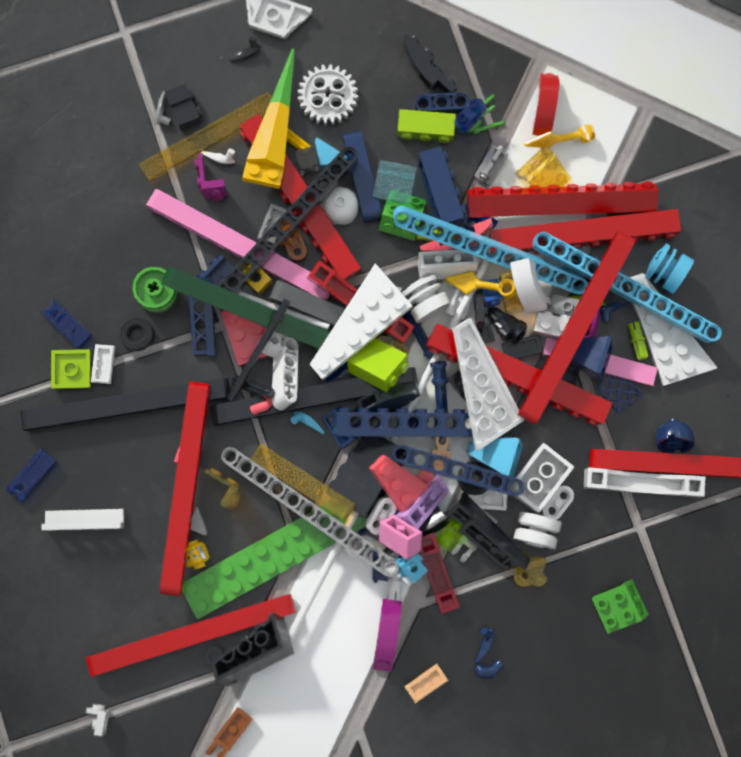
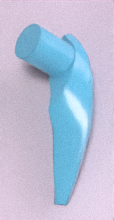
(306, 419)

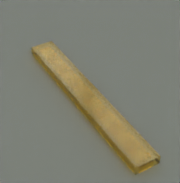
(204, 137)

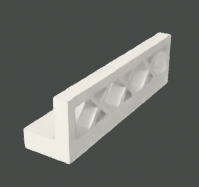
(84, 519)

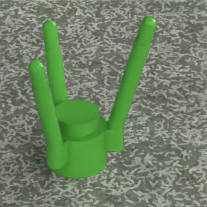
(476, 129)

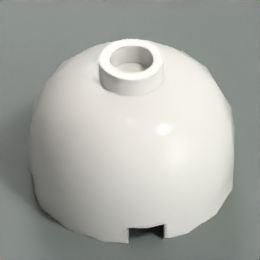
(341, 206)

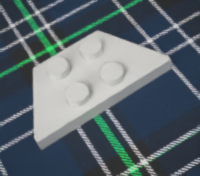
(276, 16)

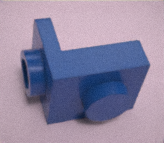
(492, 297)

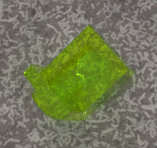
(450, 535)

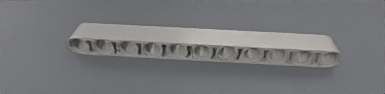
(319, 514)

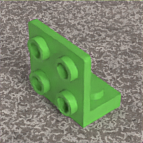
(620, 607)

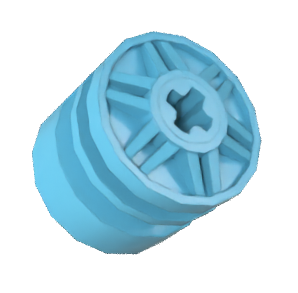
(669, 268)

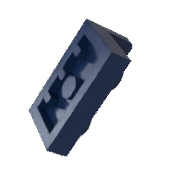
(218, 270)

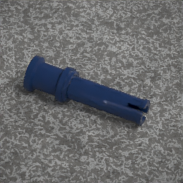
(439, 381)

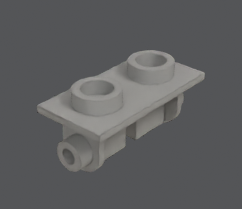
(491, 164)

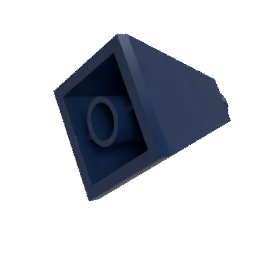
(593, 356)

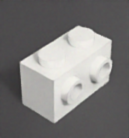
(548, 325)

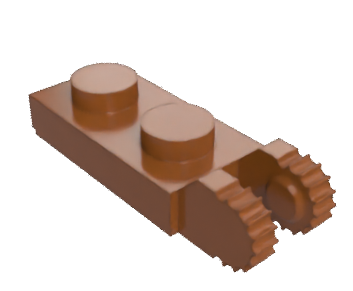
(230, 731)

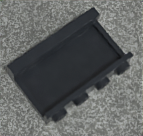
(355, 478)

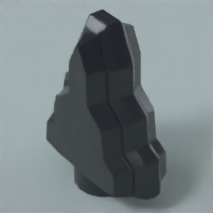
(506, 325)

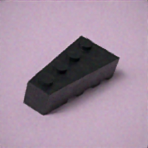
(253, 653)

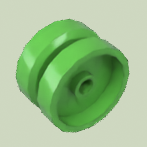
(143, 288)

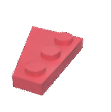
(397, 482)

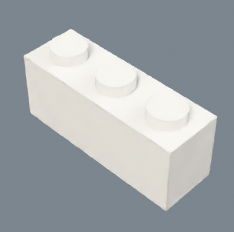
(445, 263)

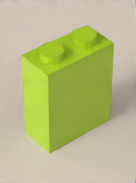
(378, 364)

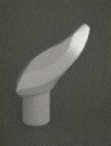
(159, 118)

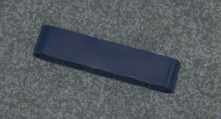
(363, 177)

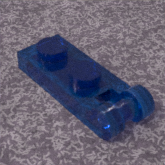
(66, 324)
(31, 474)

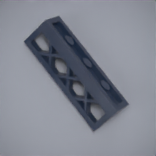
(209, 325)

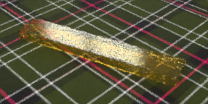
(303, 482)

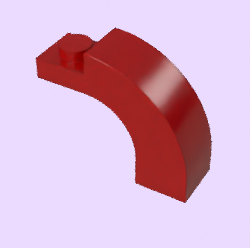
(546, 104)

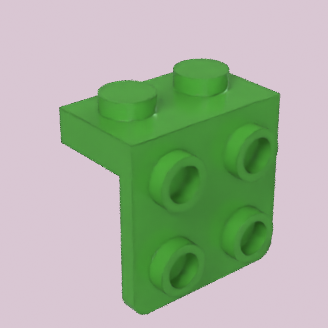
(387, 220)

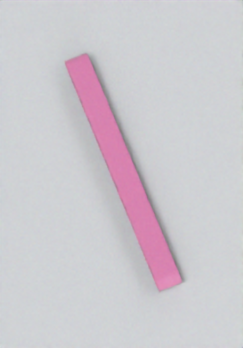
(230, 241)

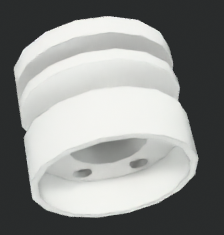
(426, 300)

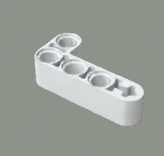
(285, 369)

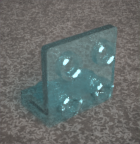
(394, 182)

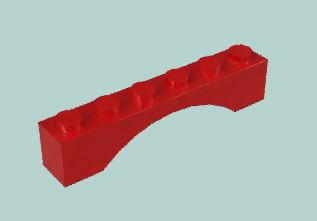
(341, 290)

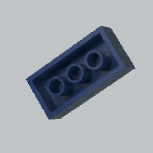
(440, 187)

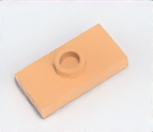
(426, 683)

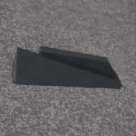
(486, 534)

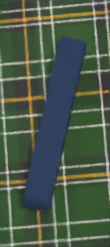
(467, 470)

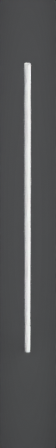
(353, 515)

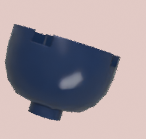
(674, 436)

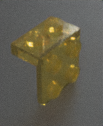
(231, 498)

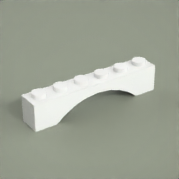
(644, 483)

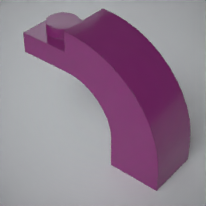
(387, 635)

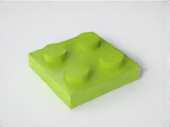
(71, 369)

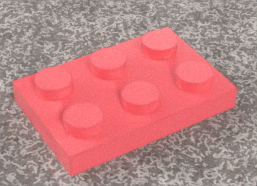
(243, 336)

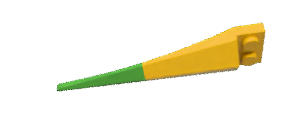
(267, 153)

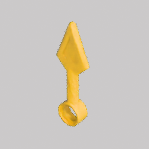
(549, 139)
(469, 282)

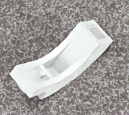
(528, 286)

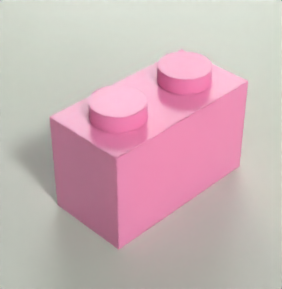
(400, 536)

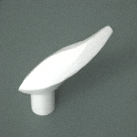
(223, 159)

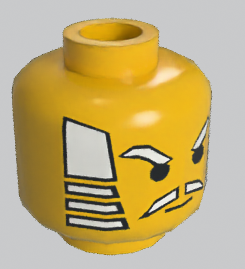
(196, 554)

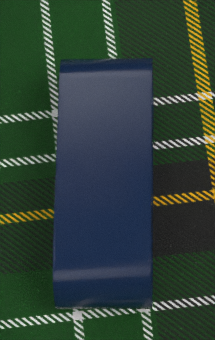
(448, 98)

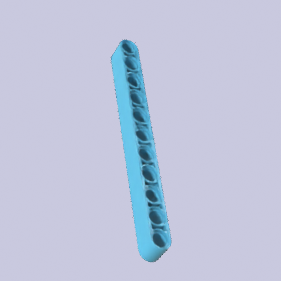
(484, 243)
(635, 289)

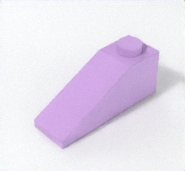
(424, 504)

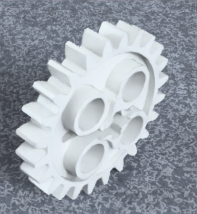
(329, 78)

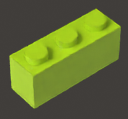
(426, 125)

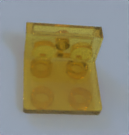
(544, 170)

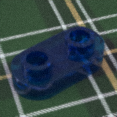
(470, 115)

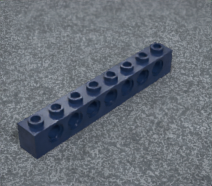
(342, 425)

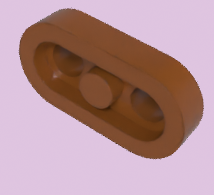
(295, 243)

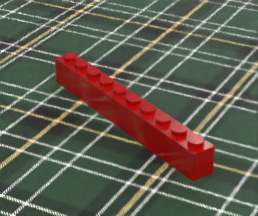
(562, 200)
(317, 224)
(593, 231)
(523, 376)

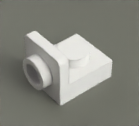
(101, 721)

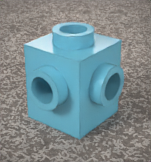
(411, 567)

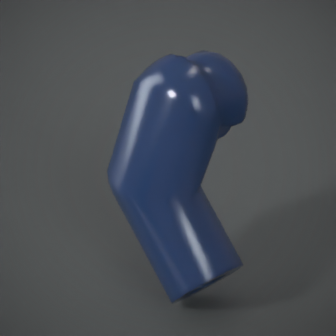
(488, 672)

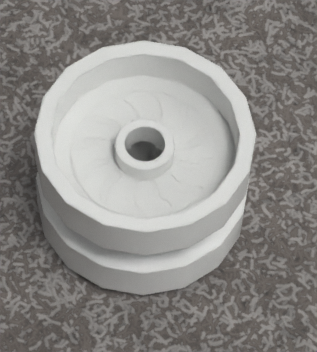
(537, 534)

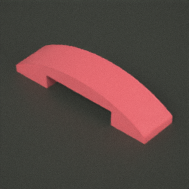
(481, 228)

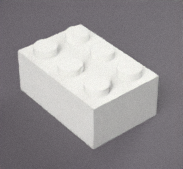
(541, 477)

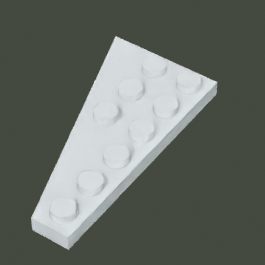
(366, 316)
(672, 349)
(487, 396)

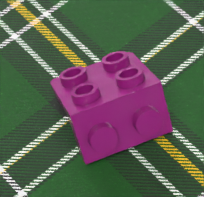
(211, 189)

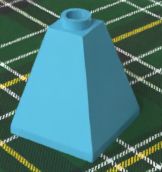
(499, 455)

